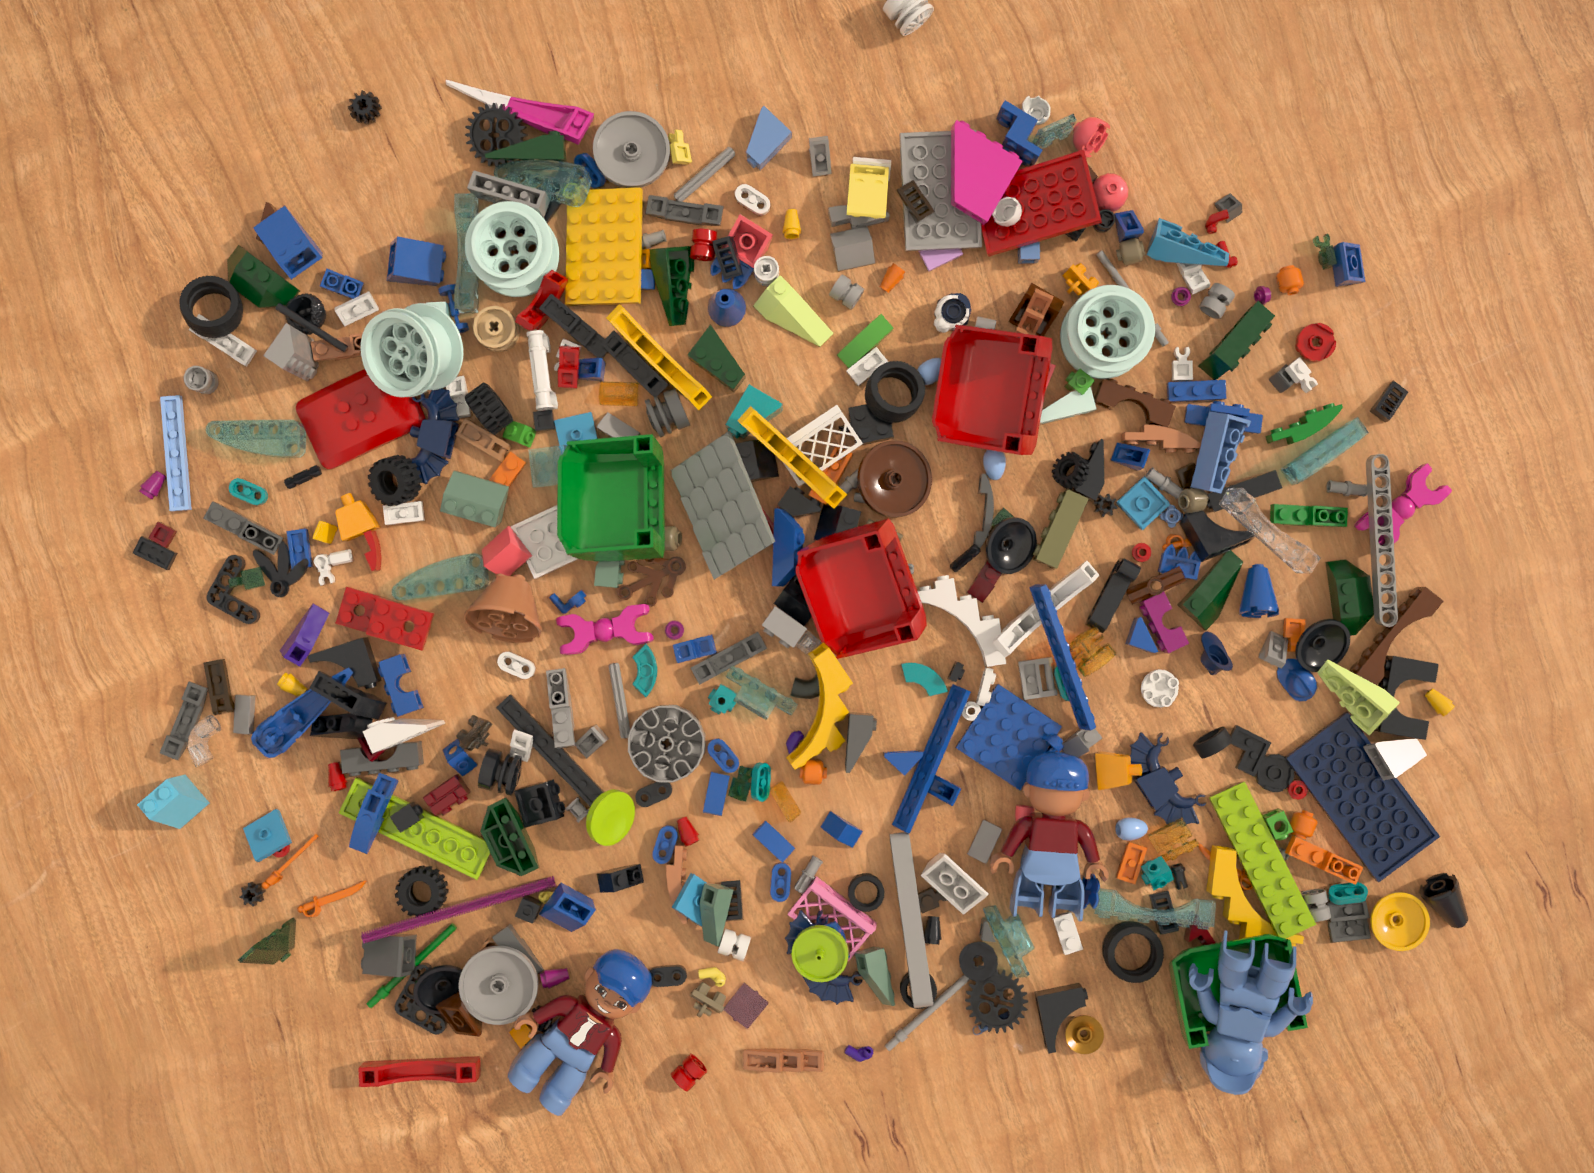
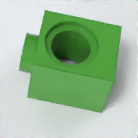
(1271, 818)

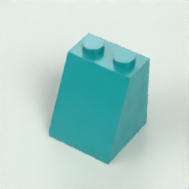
(759, 401)

